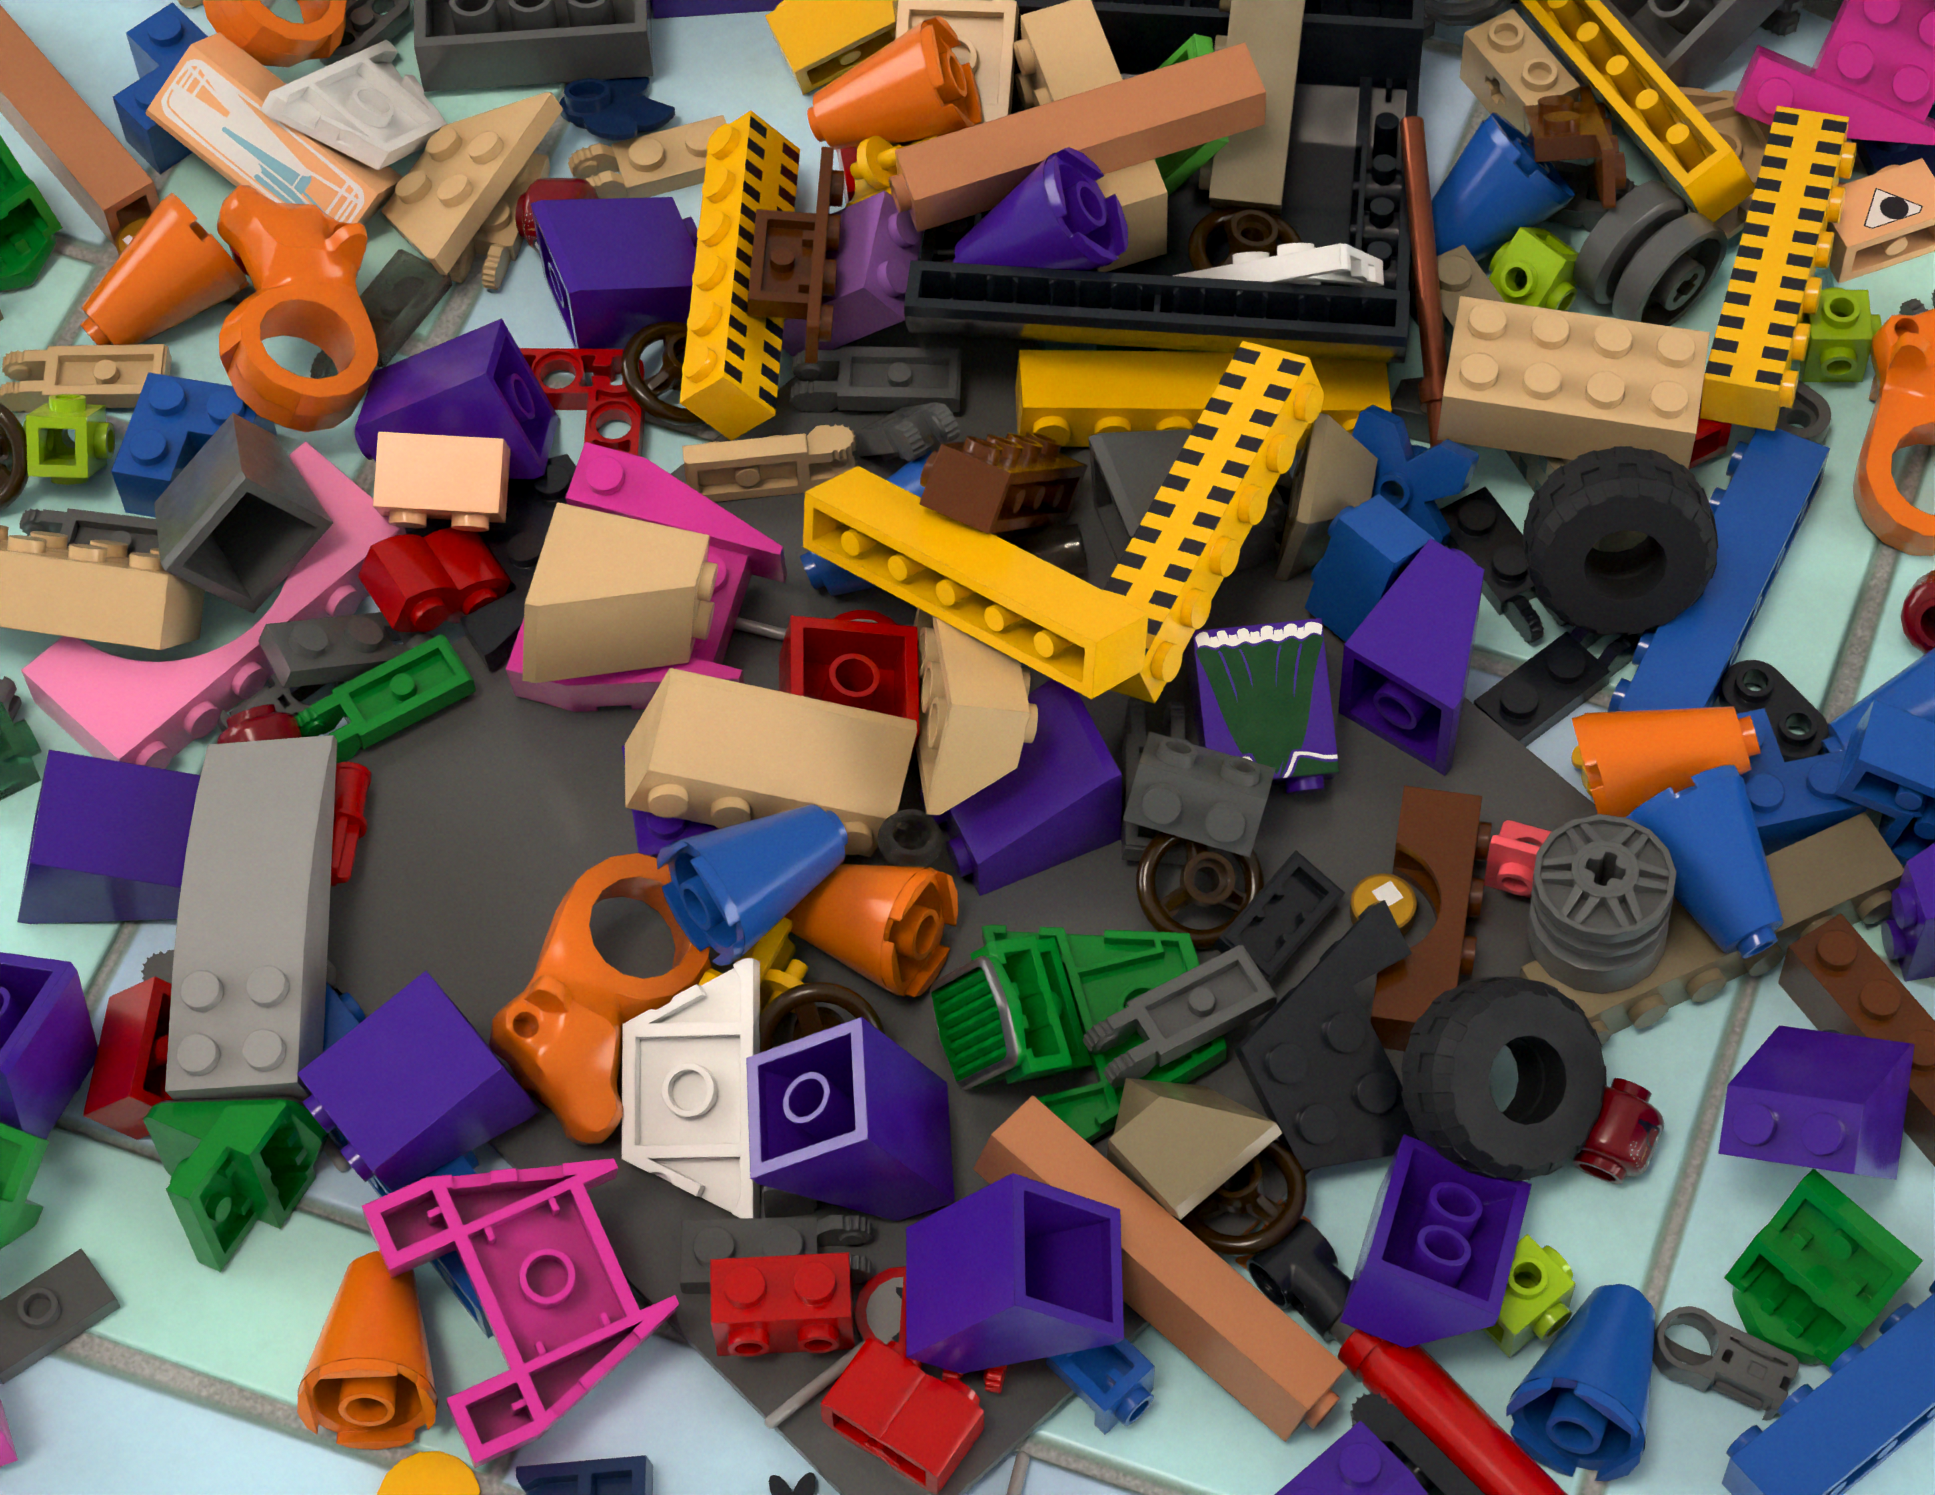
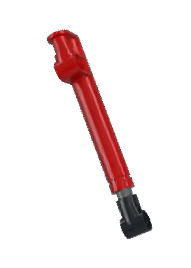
(1306, 1275)

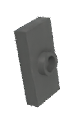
(51, 1312)

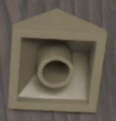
(1328, 477)
(1183, 1140)

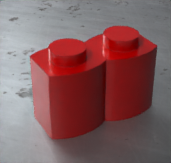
(431, 578)
(904, 1414)

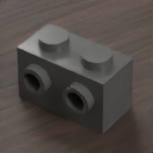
(1199, 794)

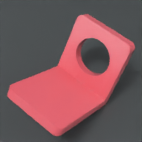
(1511, 860)

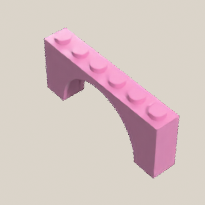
(157, 708)

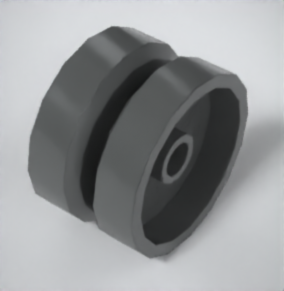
(1650, 256)

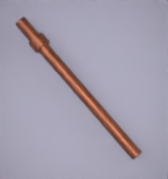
(1425, 271)

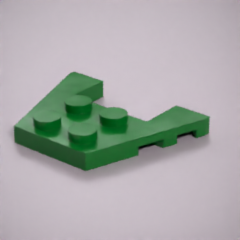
(1102, 978)

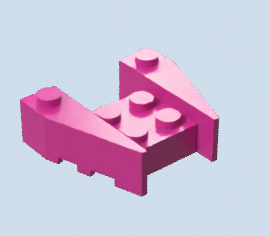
(1870, 69)
(643, 491)
(540, 1280)

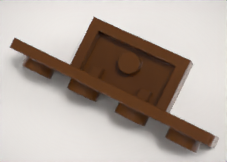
(1577, 130)
(791, 263)

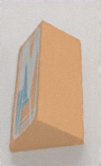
(215, 112)

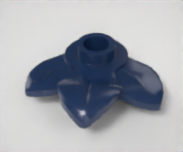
(614, 107)

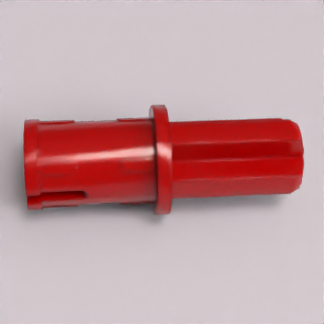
(349, 823)

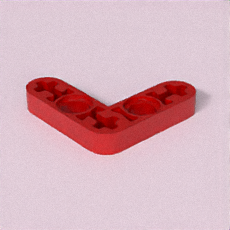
(601, 400)

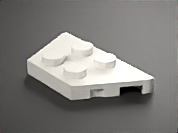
(359, 107)
(1302, 264)
(690, 1089)

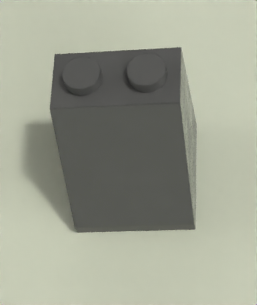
(1128, 475)
(238, 516)

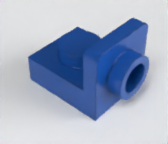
(1110, 1380)

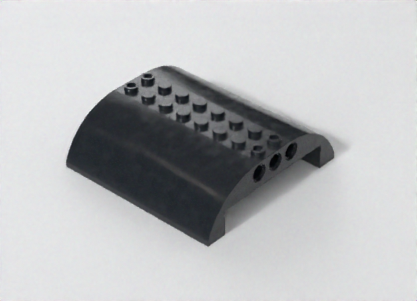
(1339, 187)

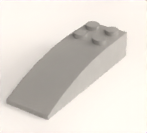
(253, 922)

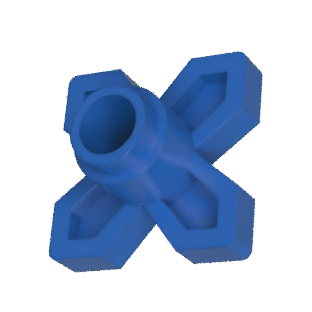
(1412, 474)

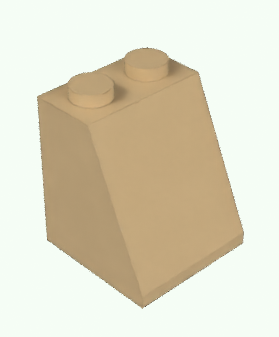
(615, 596)

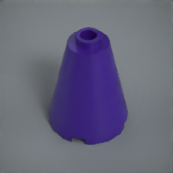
(1051, 221)

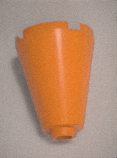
(900, 92)
(161, 279)
(1647, 751)
(882, 922)
(371, 1362)

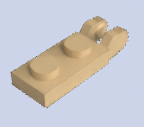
(648, 162)
(498, 234)
(100, 372)
(769, 464)

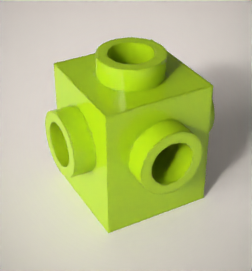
(1535, 270)
(1839, 337)
(51, 449)
(1534, 1297)

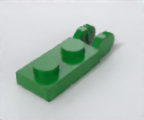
(389, 697)

